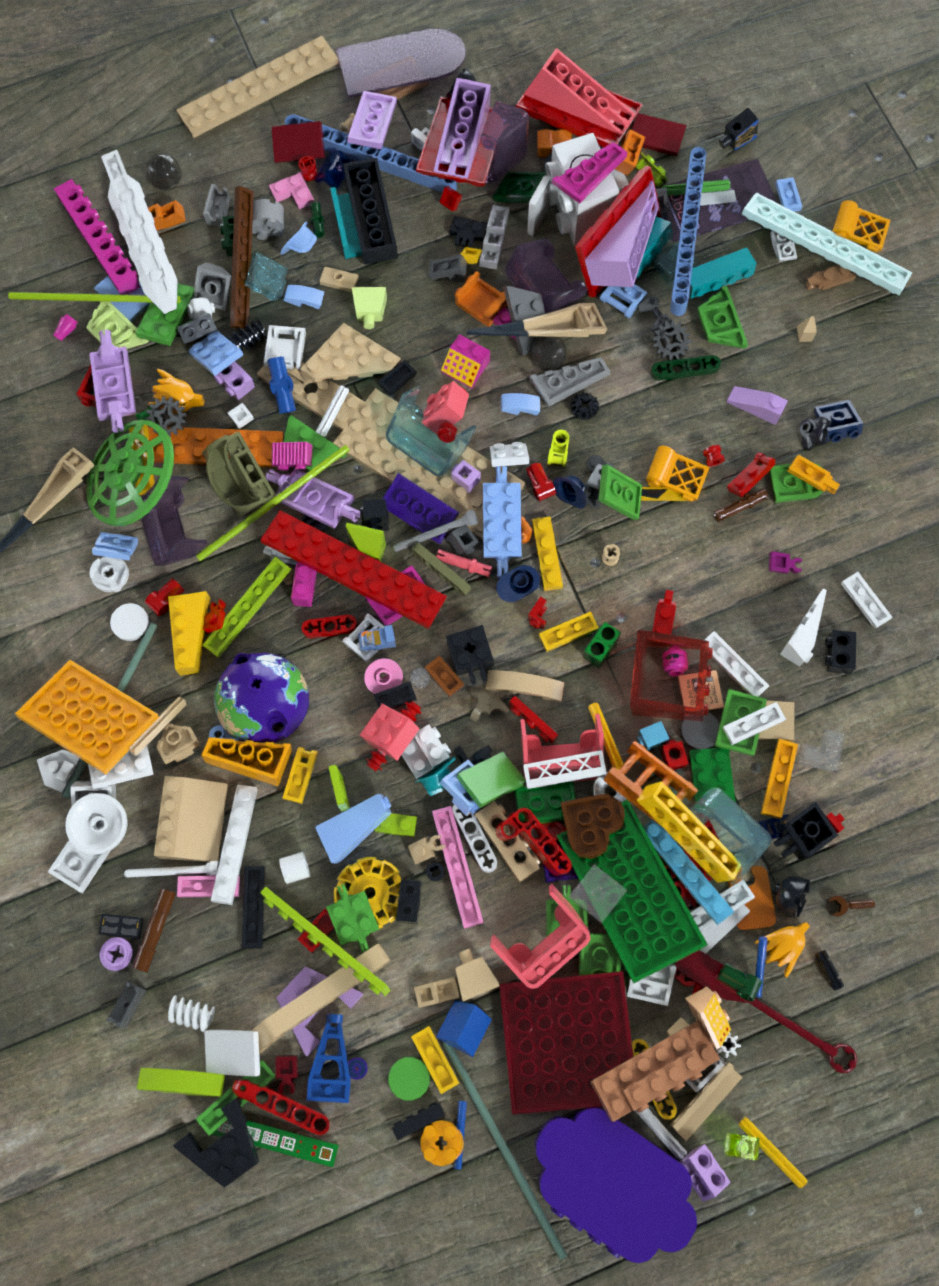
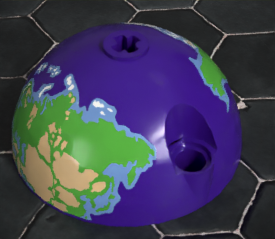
(248, 711)

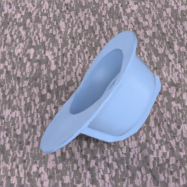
(301, 241)

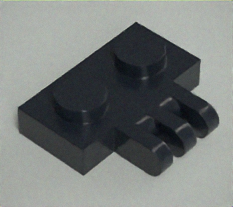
(467, 231)

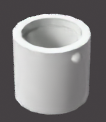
(294, 867)

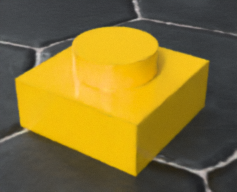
(471, 255)

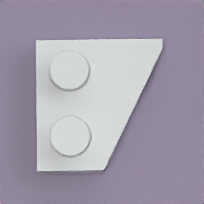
(655, 987)

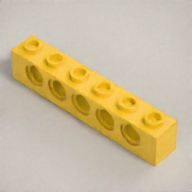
(689, 832)

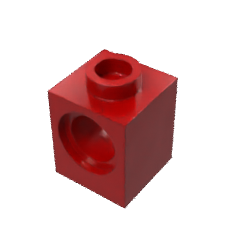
(674, 764)

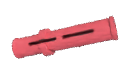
(464, 563)

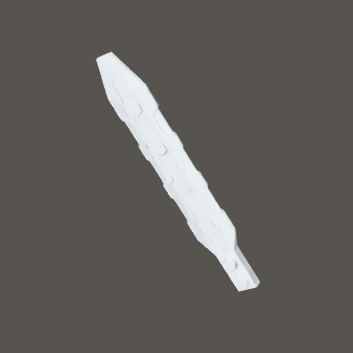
(138, 228)

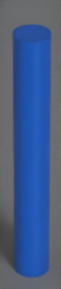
(760, 964)
(461, 1115)

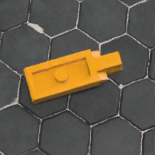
(813, 474)

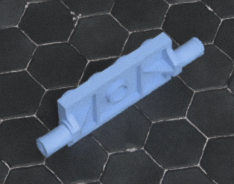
(502, 520)

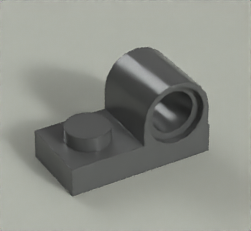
(452, 267)

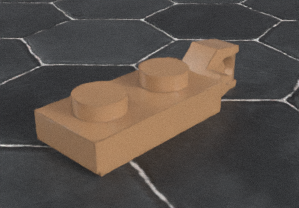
(830, 278)

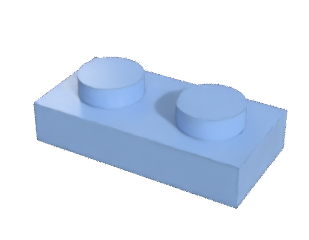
(788, 194)

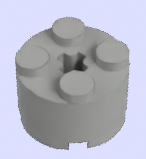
(267, 219)

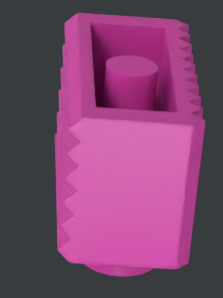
(292, 455)
(303, 585)

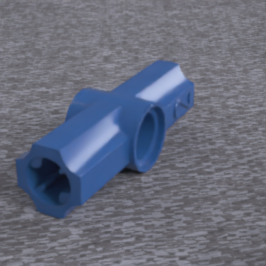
(281, 385)

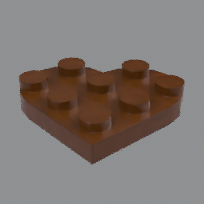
(591, 822)

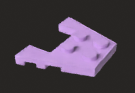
(300, 984)

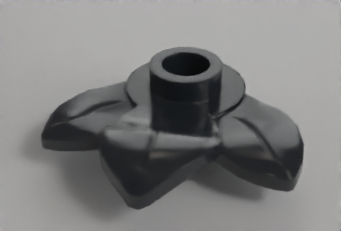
(815, 432)

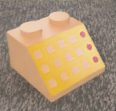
(707, 1009)

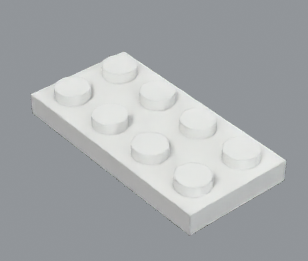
(76, 866)

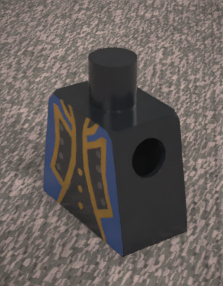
(740, 130)

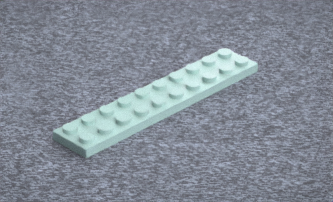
(827, 244)

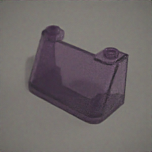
(508, 136)
(534, 271)

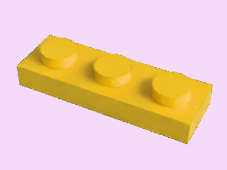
(568, 631)
(435, 1060)

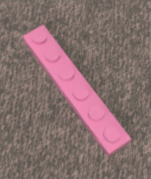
(457, 867)

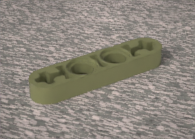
(441, 569)

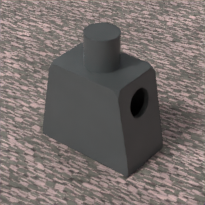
(593, 483)

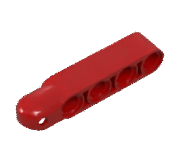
(273, 1097)

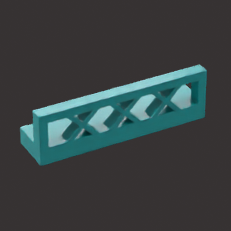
(346, 224)

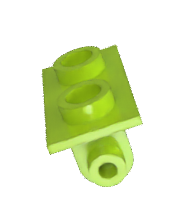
(658, 173)

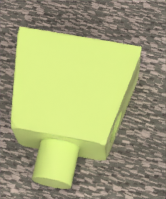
(369, 304)

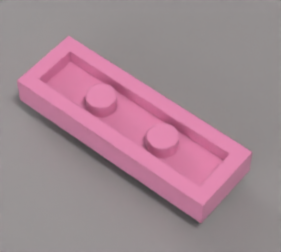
(198, 886)

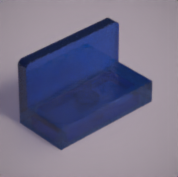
(333, 170)

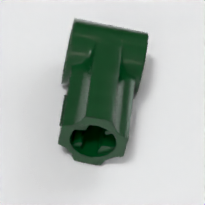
(745, 984)

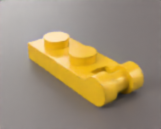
(300, 776)

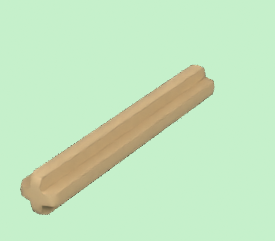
(178, 704)

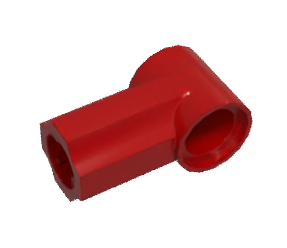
(542, 486)
(159, 601)

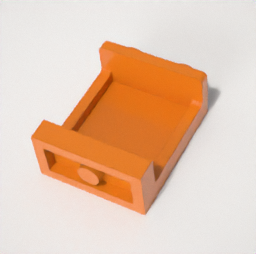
(480, 299)

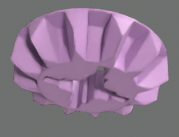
(107, 958)

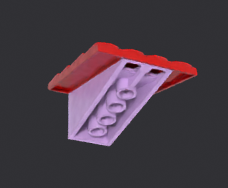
(454, 139)
(617, 241)

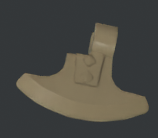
(486, 703)

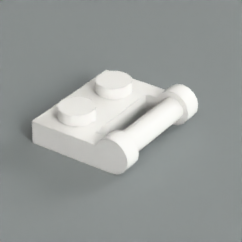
(349, 641)

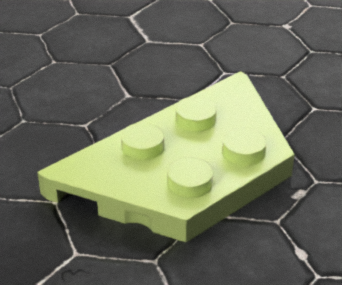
(110, 318)

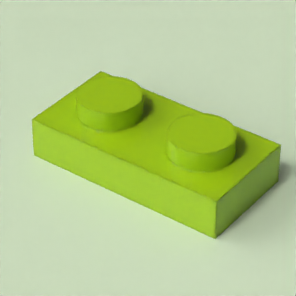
(398, 825)

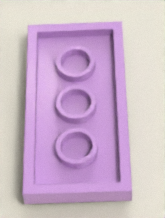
(372, 120)

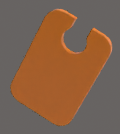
(761, 907)

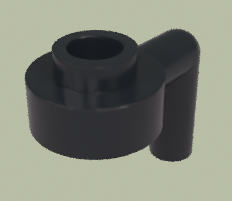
(481, 755)

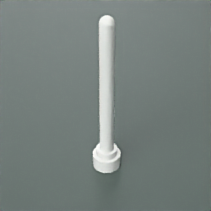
(210, 869)

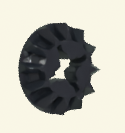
(583, 412)

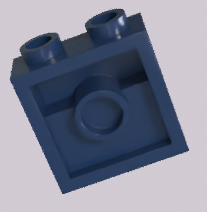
(843, 418)

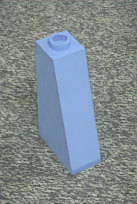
(348, 829)

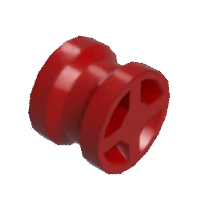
(713, 455)

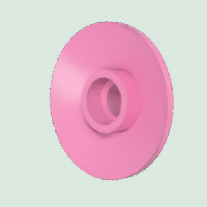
(392, 679)

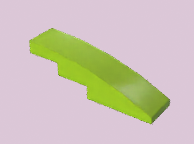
(181, 1082)

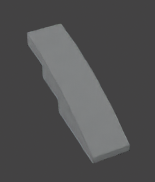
(494, 236)

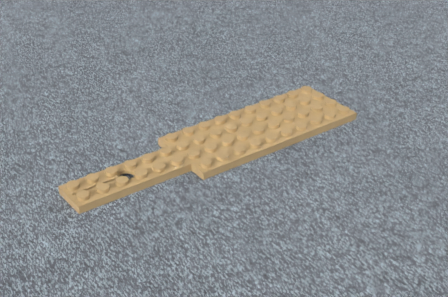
(365, 435)

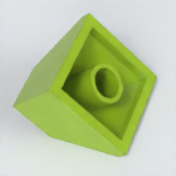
(367, 540)

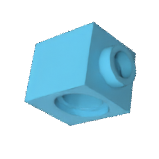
(652, 736)

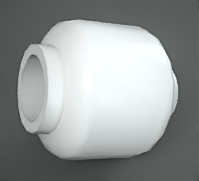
(199, 307)

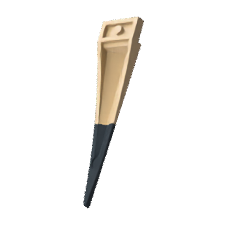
(572, 321)
(62, 480)

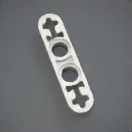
(472, 837)

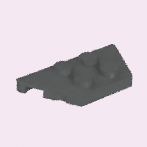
(522, 306)

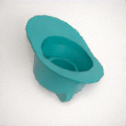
(432, 781)

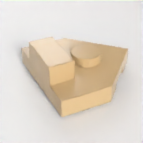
(176, 743)

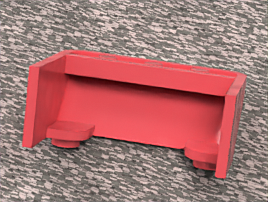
(533, 751)
(539, 964)

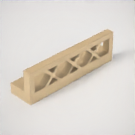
(705, 1101)

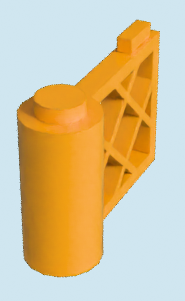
(847, 223)
(663, 466)

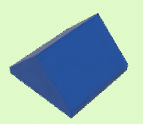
(464, 1027)

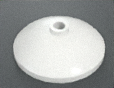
(83, 821)

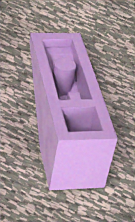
(759, 403)

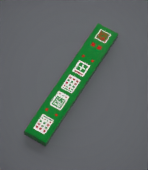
(287, 1142)

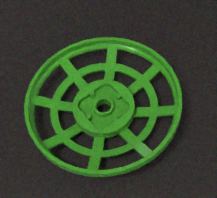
(132, 465)

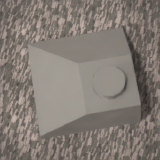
(214, 284)

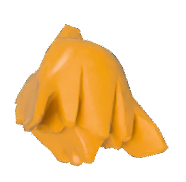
(176, 389)
(786, 945)

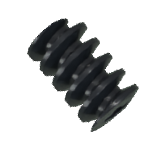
(248, 335)

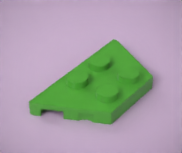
(721, 321)
(299, 432)

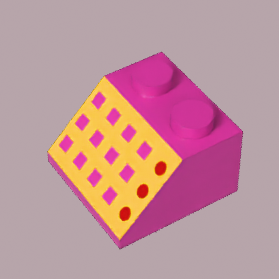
(465, 361)

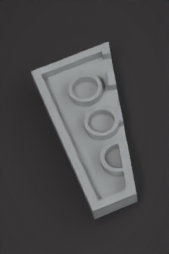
(562, 383)

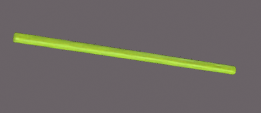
(81, 297)
(272, 503)

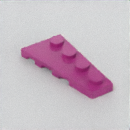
(590, 173)

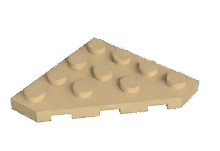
(348, 355)

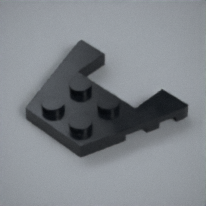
(227, 1156)

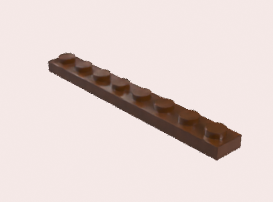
(241, 257)

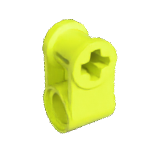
(559, 451)

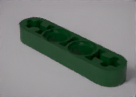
(685, 366)

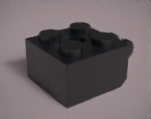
(469, 662)
(805, 831)

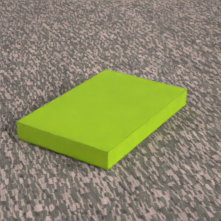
(339, 788)

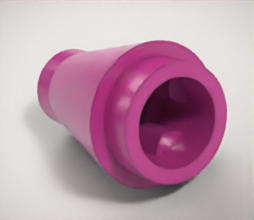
(65, 327)

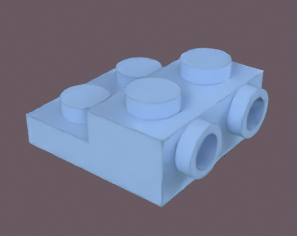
(454, 787)

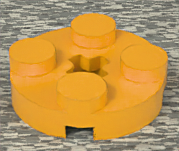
(432, 1151)

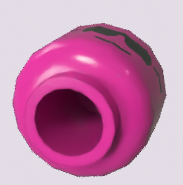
(675, 661)

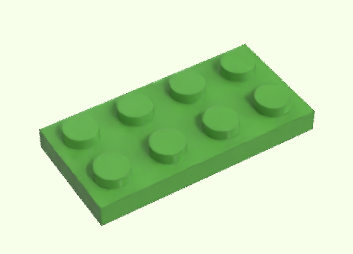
(163, 327)

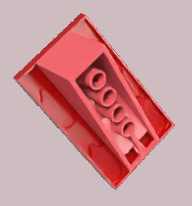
(576, 102)

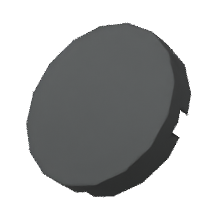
(700, 733)

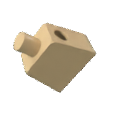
(474, 976)

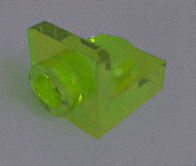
(741, 1146)

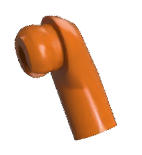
(526, 531)

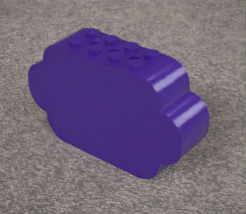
(615, 1185)

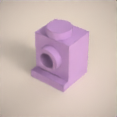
(466, 469)

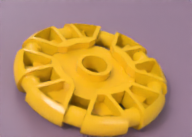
(375, 881)

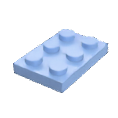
(215, 352)

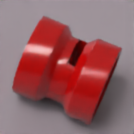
(308, 168)

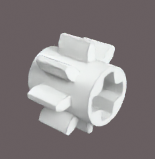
(732, 1040)

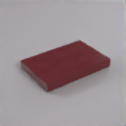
(659, 134)
(297, 141)

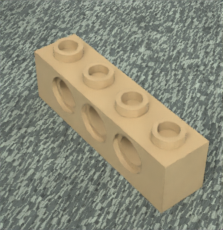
(520, 870)

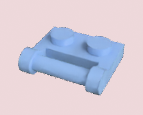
(631, 295)

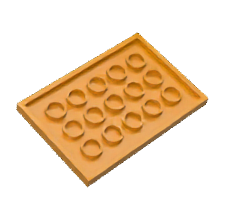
(87, 716)

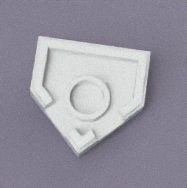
(58, 769)

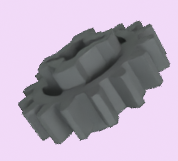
(675, 334)
(168, 408)

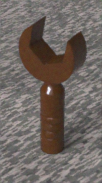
(843, 905)

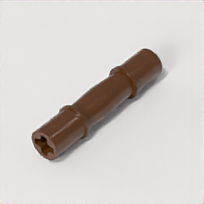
(154, 930)

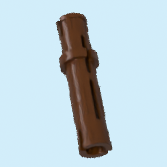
(740, 505)

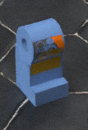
(377, 639)

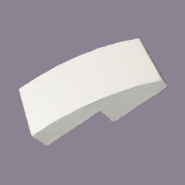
(783, 247)

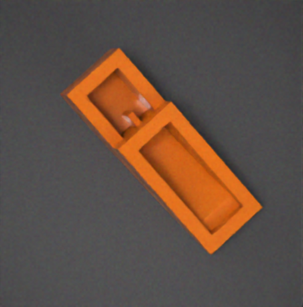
(167, 215)

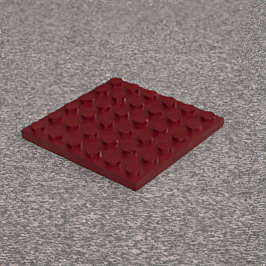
(563, 1039)

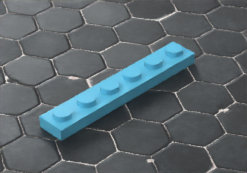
(688, 873)

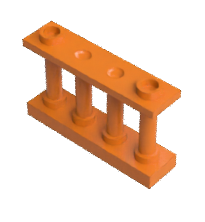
(633, 790)

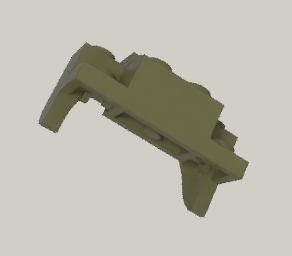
(236, 476)

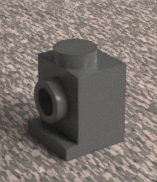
(463, 540)

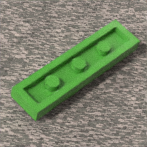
(214, 1117)

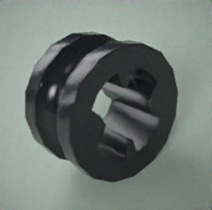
(429, 874)

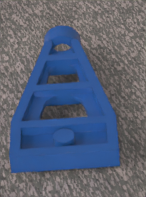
(329, 1089)

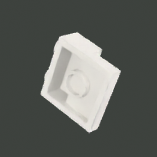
(425, 752)

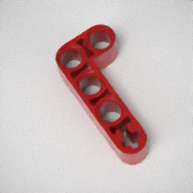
(537, 845)

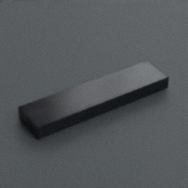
(253, 907)

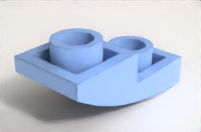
(301, 294)
(517, 402)

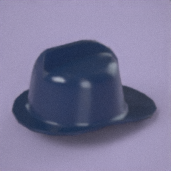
(570, 490)
(518, 583)

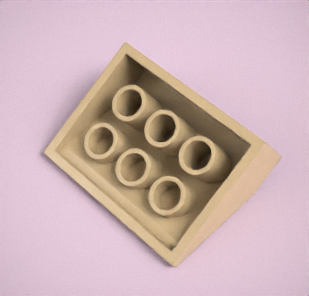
(191, 819)

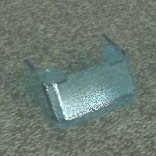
(421, 443)
(738, 823)

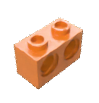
(632, 143)

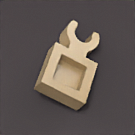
(423, 849)

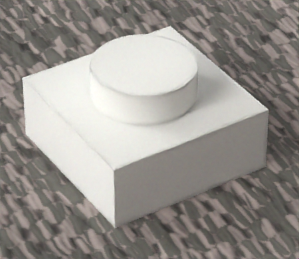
(240, 415)

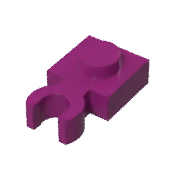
(782, 563)

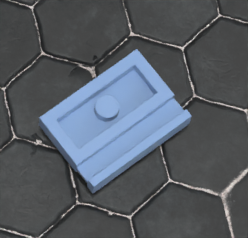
(115, 546)

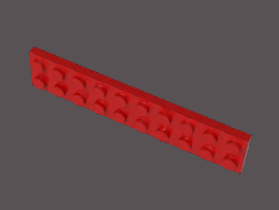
(354, 569)

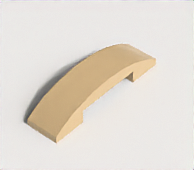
(524, 684)

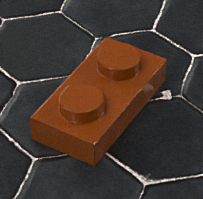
(444, 676)

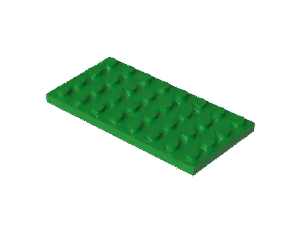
(651, 920)

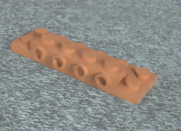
(655, 1072)

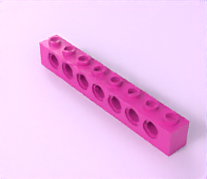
(97, 238)

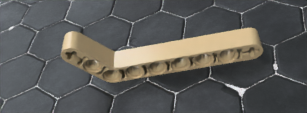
(316, 998)

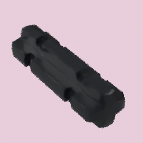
(829, 970)

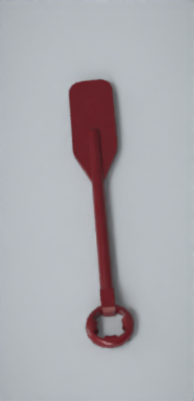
(705, 972)

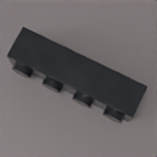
(418, 1121)

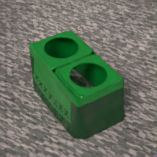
(596, 659)

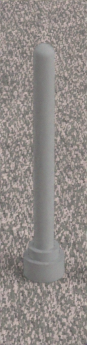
(469, 519)

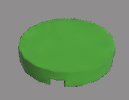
(409, 1078)

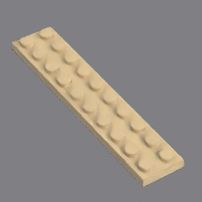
(257, 86)

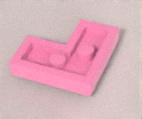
(292, 187)

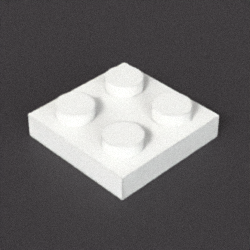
(509, 454)

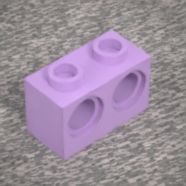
(235, 376)
(705, 1173)

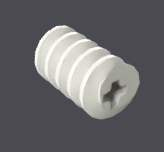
(190, 1015)

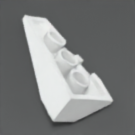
(803, 640)

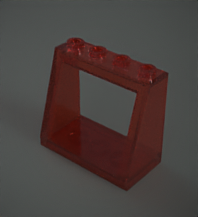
(657, 709)

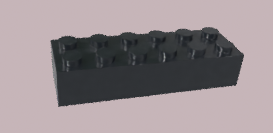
(370, 211)

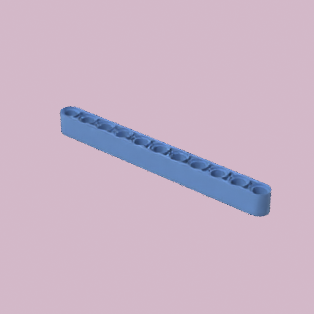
(388, 159)
(688, 232)

